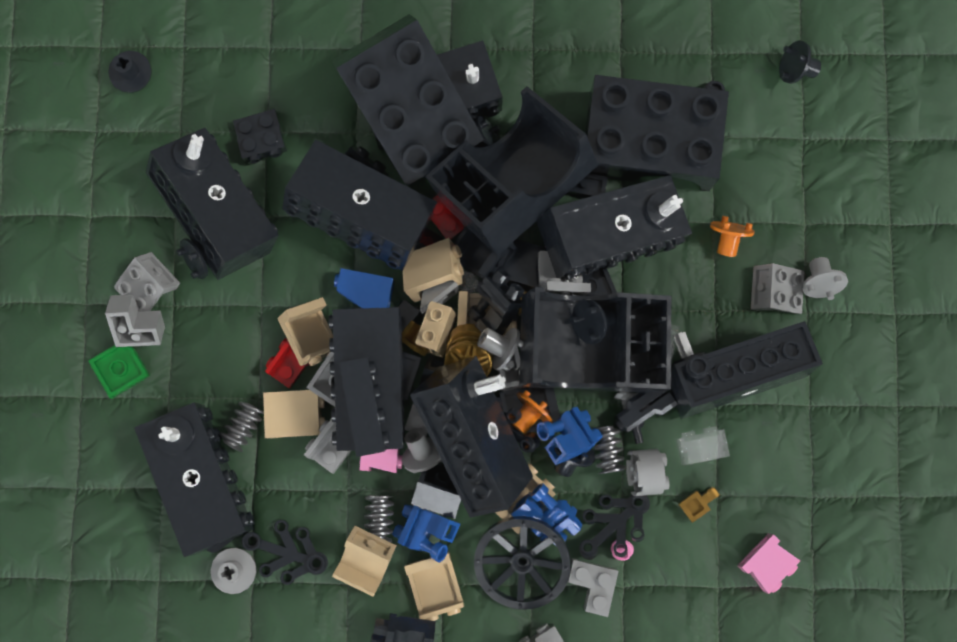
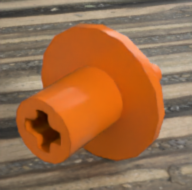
(730, 235)
(530, 413)

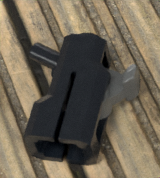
(638, 410)

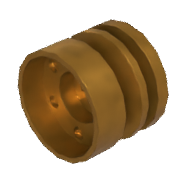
(463, 345)

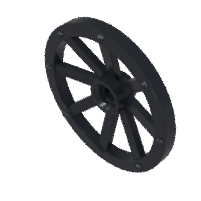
(520, 566)

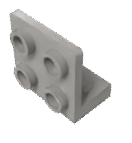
(146, 280)
(551, 284)
(777, 288)
(322, 449)

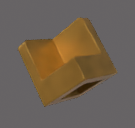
(409, 337)

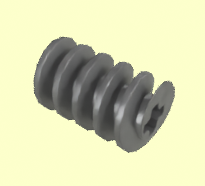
(241, 426)
(609, 450)
(379, 516)

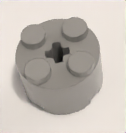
(647, 472)

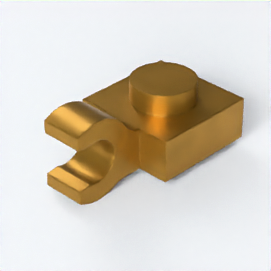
(696, 505)

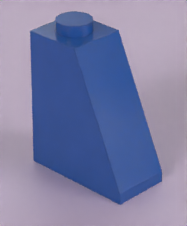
(364, 288)

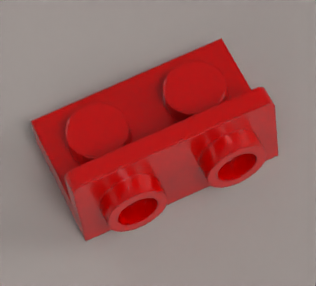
(446, 221)
(285, 365)

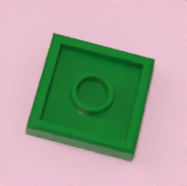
(119, 369)

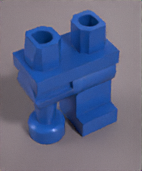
(575, 435)
(557, 514)
(419, 528)

